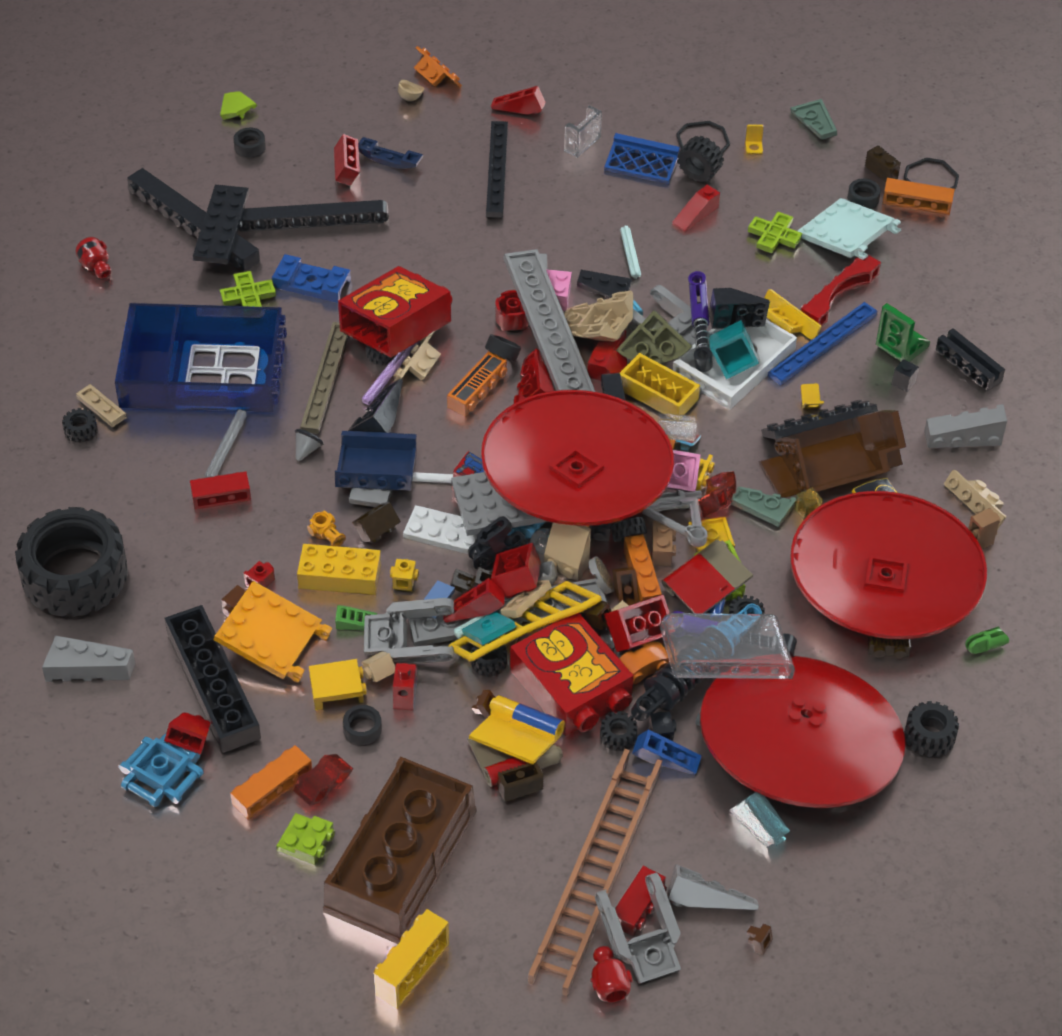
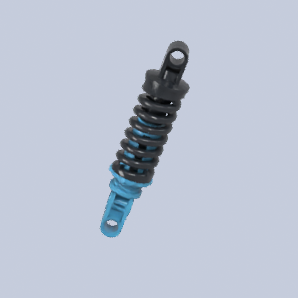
(664, 690)

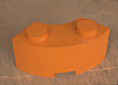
(645, 660)

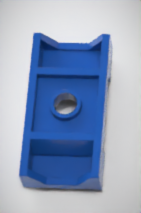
(294, 277)

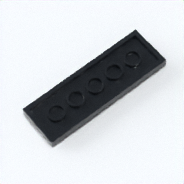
(221, 224)
(818, 420)

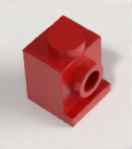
(260, 573)

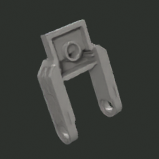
(675, 307)
(389, 631)
(651, 953)

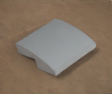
(369, 497)

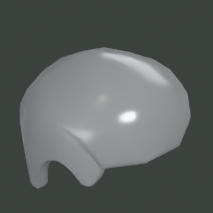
(548, 572)

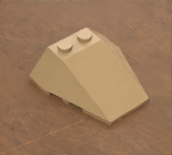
(602, 319)

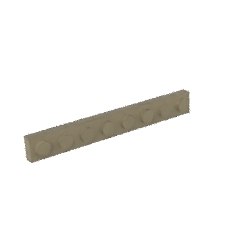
(324, 380)

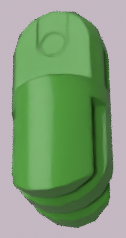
(986, 640)

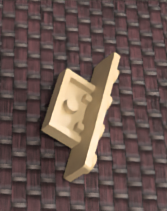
(421, 361)
(974, 494)

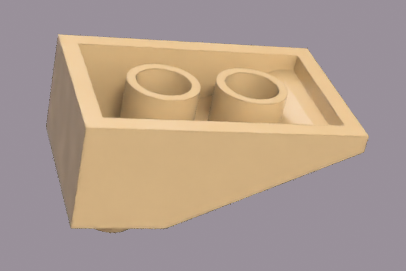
(569, 549)

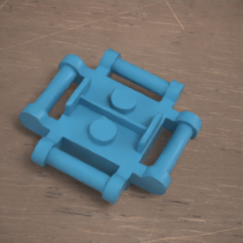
(161, 768)

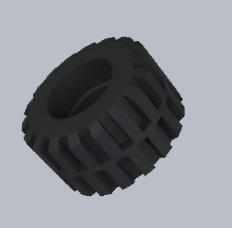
(700, 159)
(934, 716)

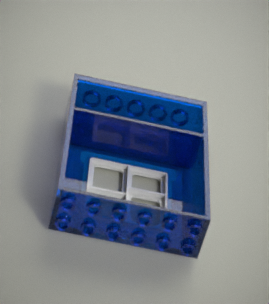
(161, 350)

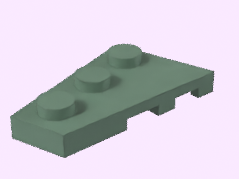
(816, 118)
(767, 507)

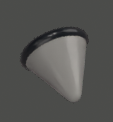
(306, 443)

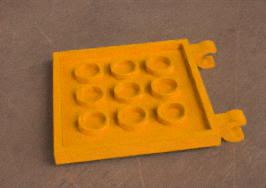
(270, 631)

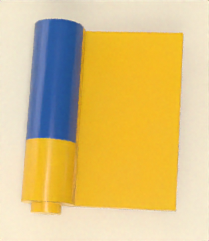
(518, 730)

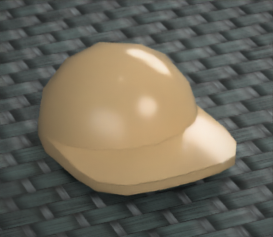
(409, 90)

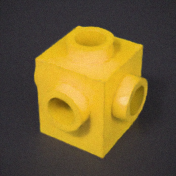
(404, 574)

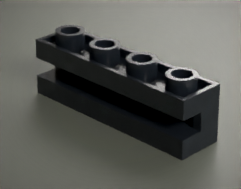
(970, 359)

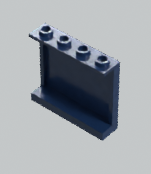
(376, 460)

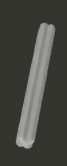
(226, 444)

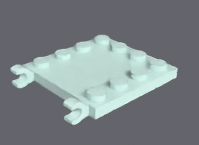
(848, 228)

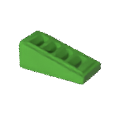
(348, 613)

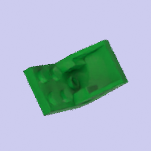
(898, 336)

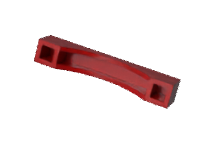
(857, 274)

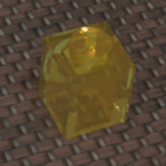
(807, 502)

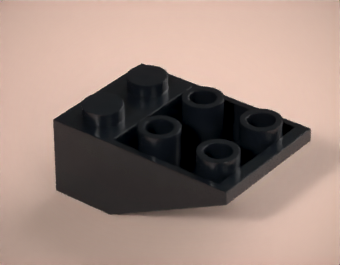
(733, 305)

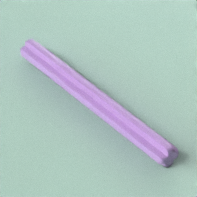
(386, 375)

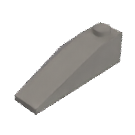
(692, 890)

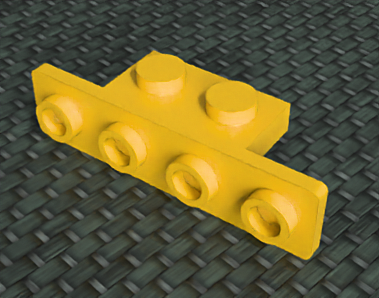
(790, 317)

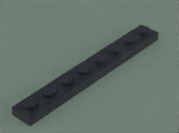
(497, 169)

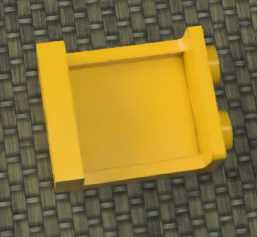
(336, 682)

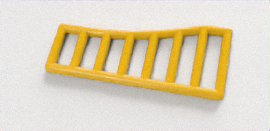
(537, 622)

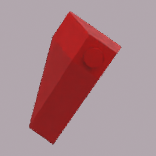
(606, 358)
(534, 377)

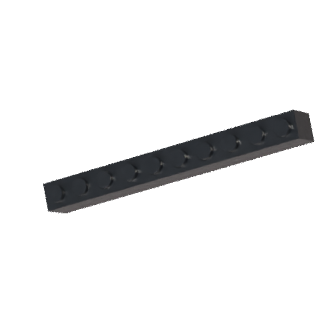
(185, 214)

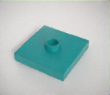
(488, 628)

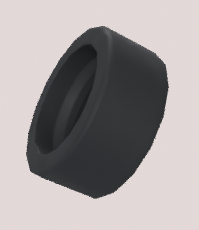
(249, 151)
(864, 185)
(503, 347)
(366, 737)

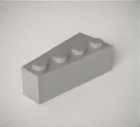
(967, 429)
(87, 660)

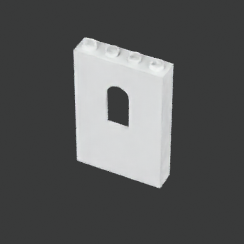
(772, 348)

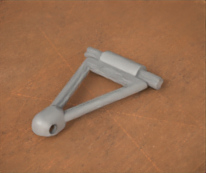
(694, 533)

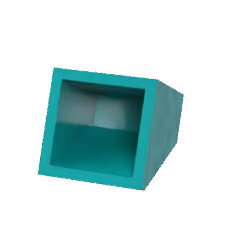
(733, 349)

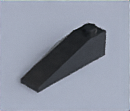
(382, 413)

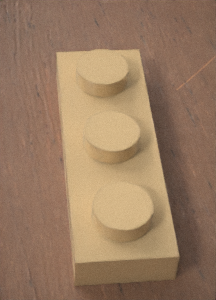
(101, 405)
(525, 600)

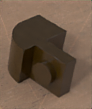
(464, 581)
(595, 616)

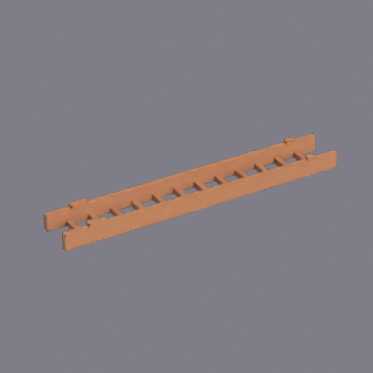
(608, 884)

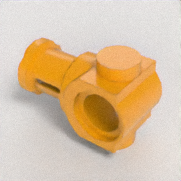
(323, 527)

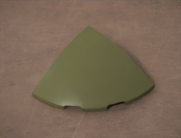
(655, 340)

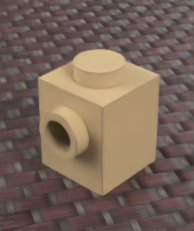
(378, 666)

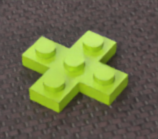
(774, 232)
(247, 291)

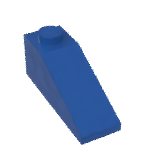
(653, 746)

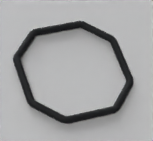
(702, 123)
(932, 160)

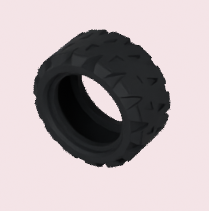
(76, 592)

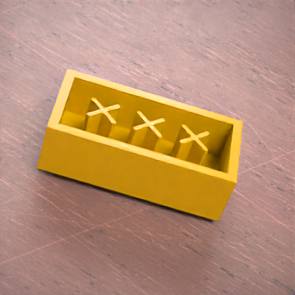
(659, 386)
(339, 569)
(411, 958)

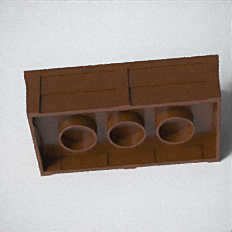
(399, 850)

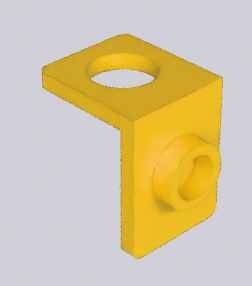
(754, 138)
(810, 396)

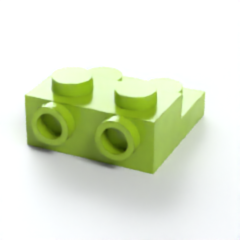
(306, 838)

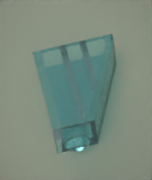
(761, 819)

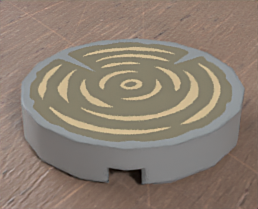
(602, 575)

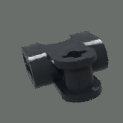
(494, 540)

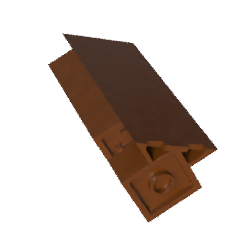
(836, 453)

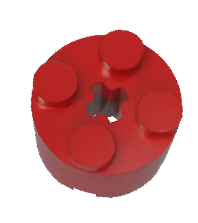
(509, 312)

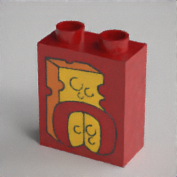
(395, 311)
(572, 673)

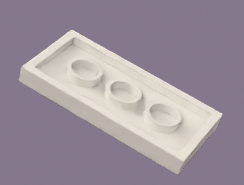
(438, 529)

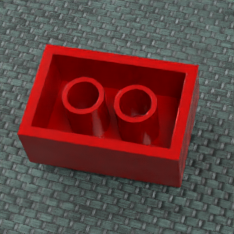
(517, 570)
(637, 623)

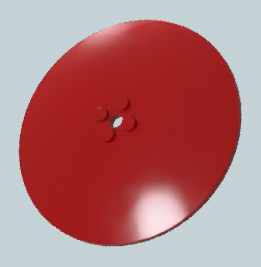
(541, 440)
(927, 551)
(822, 761)

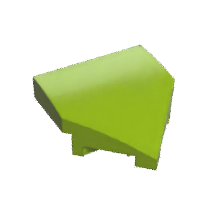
(236, 104)

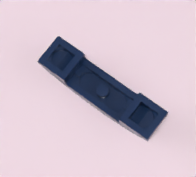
(388, 157)

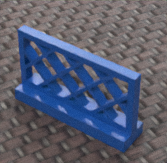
(645, 149)

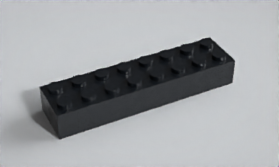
(212, 679)

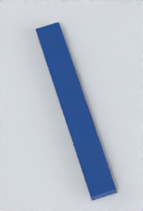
(822, 343)

